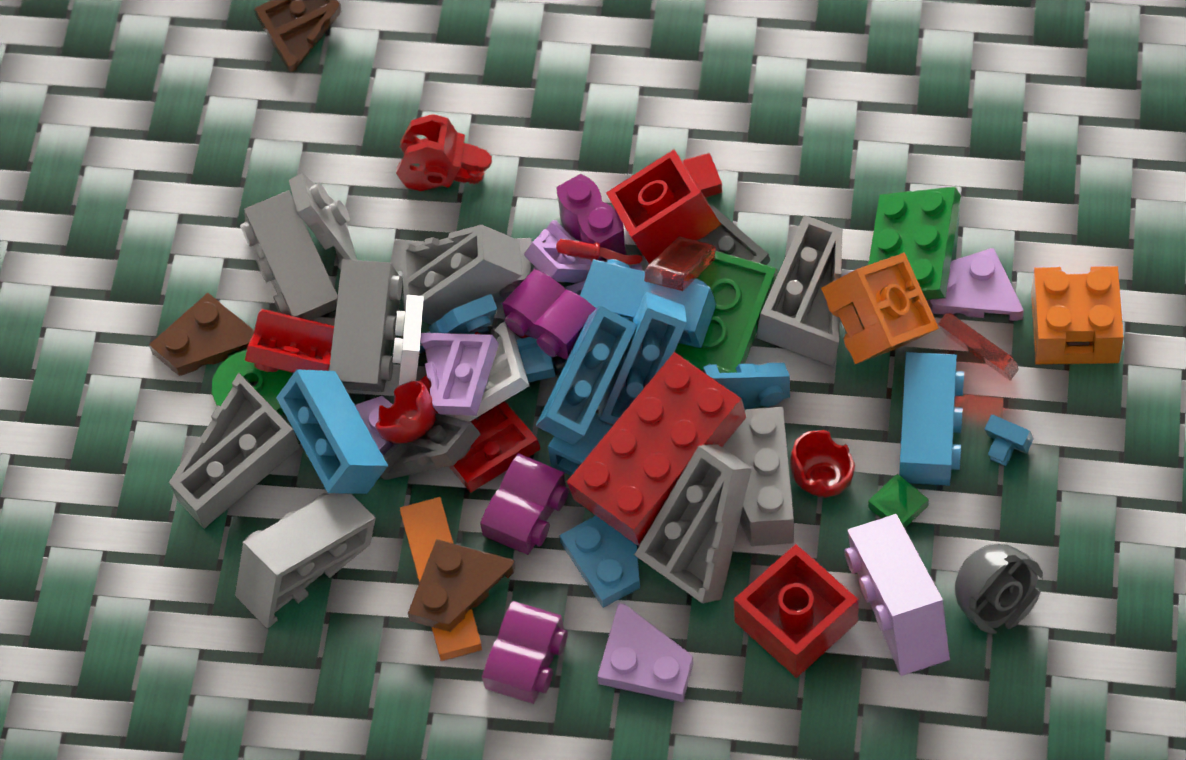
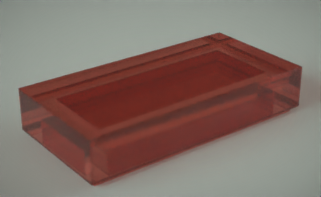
(680, 263)
(978, 346)

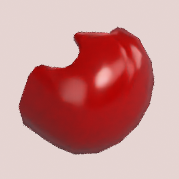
(409, 416)
(821, 464)

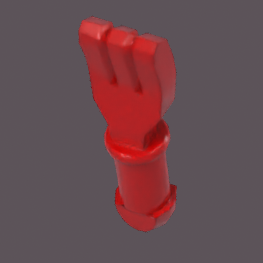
(593, 251)

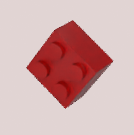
(662, 205)
(796, 610)

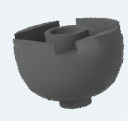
(997, 586)

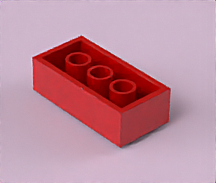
(651, 445)

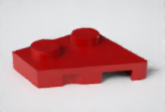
(498, 444)

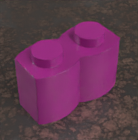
(587, 216)
(547, 313)
(523, 504)
(523, 652)

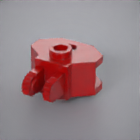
(440, 155)

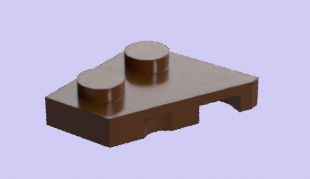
(296, 26)
(201, 337)
(455, 583)

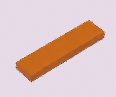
(423, 525)

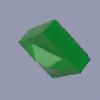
(898, 498)

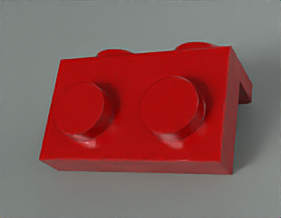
(289, 343)

